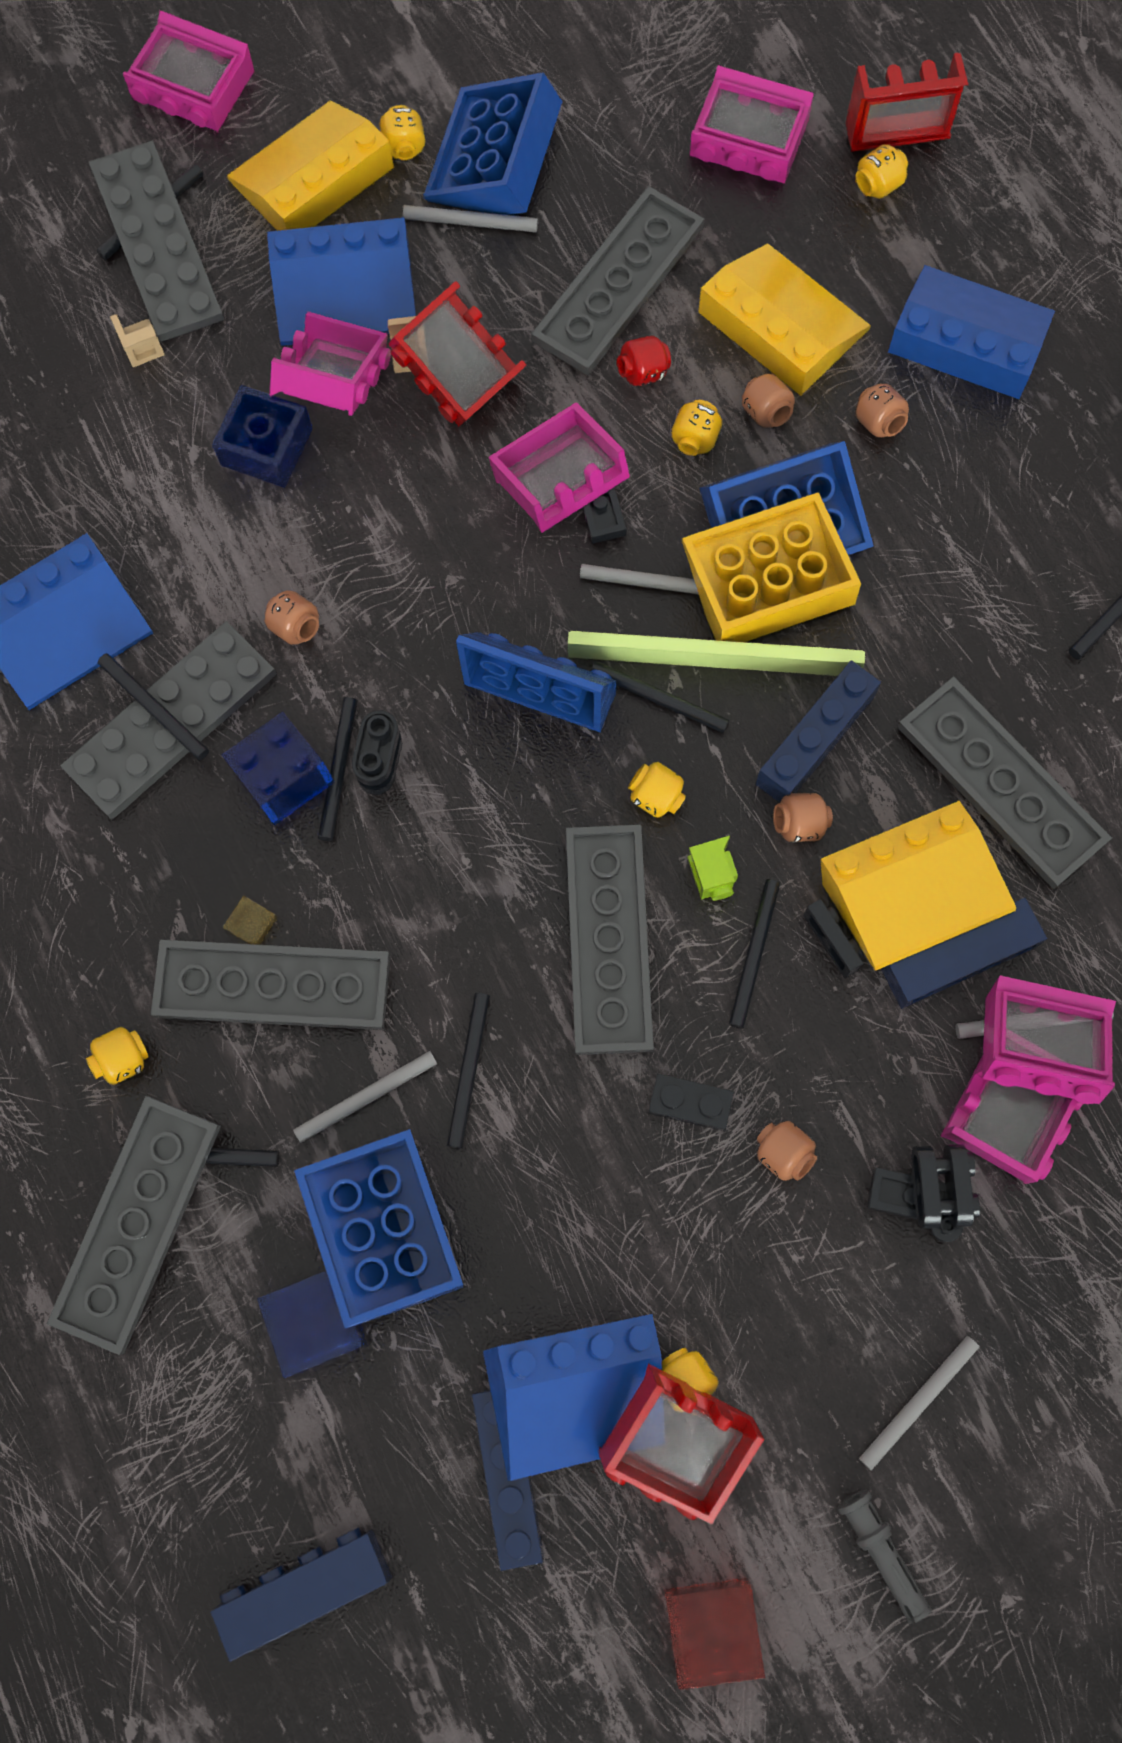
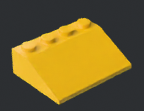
(314, 168)
(780, 316)
(771, 570)
(916, 885)

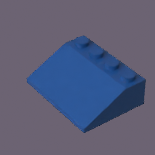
(495, 145)
(342, 273)
(971, 331)
(814, 471)
(63, 620)
(536, 679)
(378, 1229)
(567, 1392)

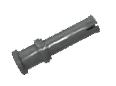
(875, 1538)

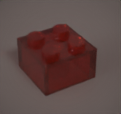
(714, 1633)

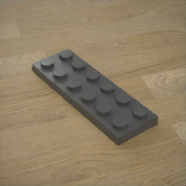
(156, 241)
(617, 280)
(197, 691)
(1004, 782)
(609, 940)
(271, 984)
(134, 1225)

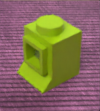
(713, 869)

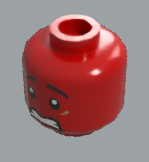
(644, 360)

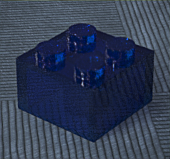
(262, 436)
(278, 768)
(307, 1326)

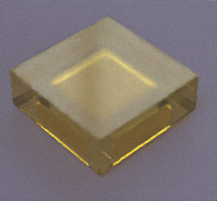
(250, 921)

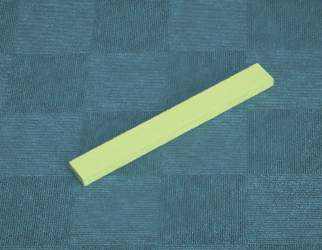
(711, 653)

